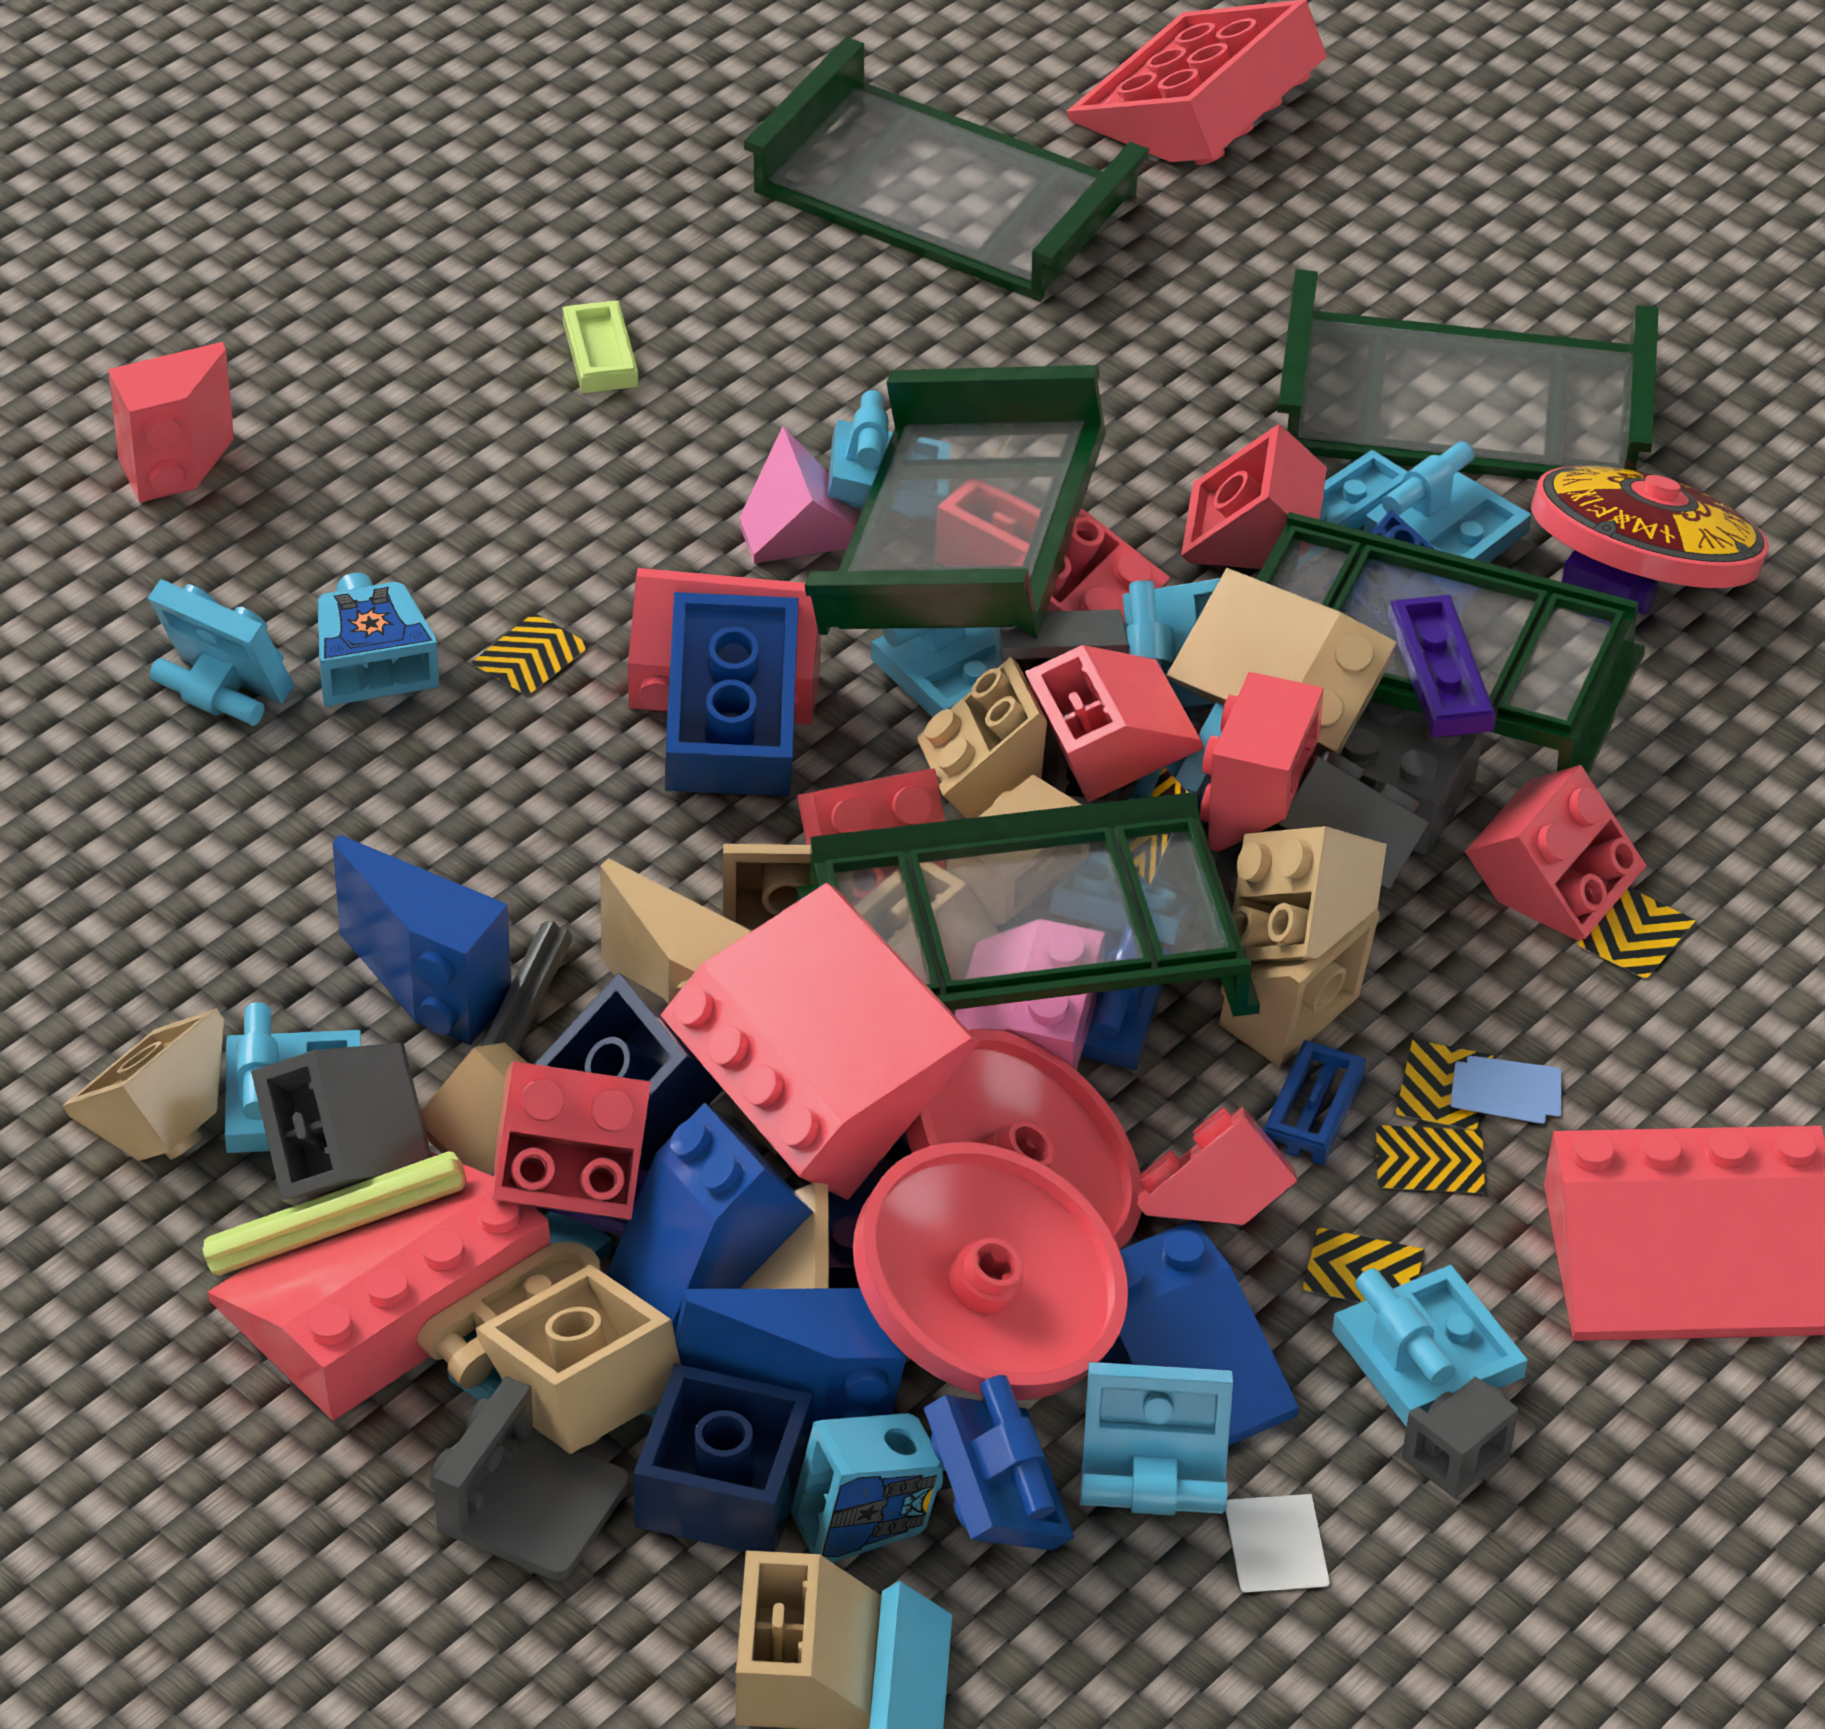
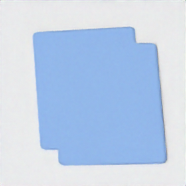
(1507, 1089)

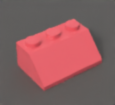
(652, 634)

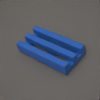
(1300, 1136)

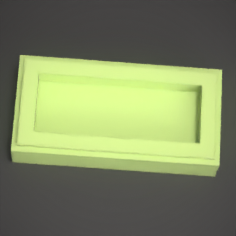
(600, 347)

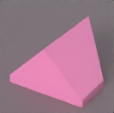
(791, 509)

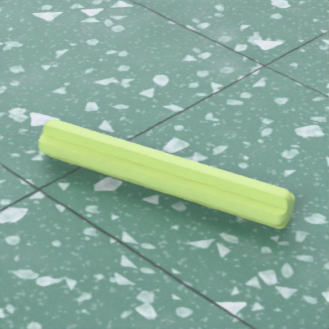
(334, 1213)

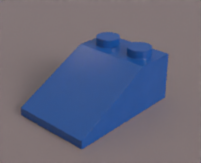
(731, 694)
(424, 939)
(704, 1216)
(1193, 1314)
(798, 1341)

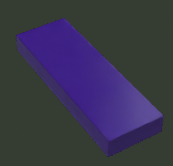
(1441, 666)

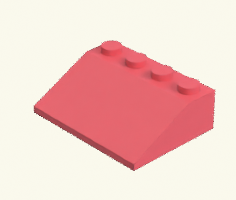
(1204, 80)
(820, 1037)
(1690, 1231)
(352, 1305)

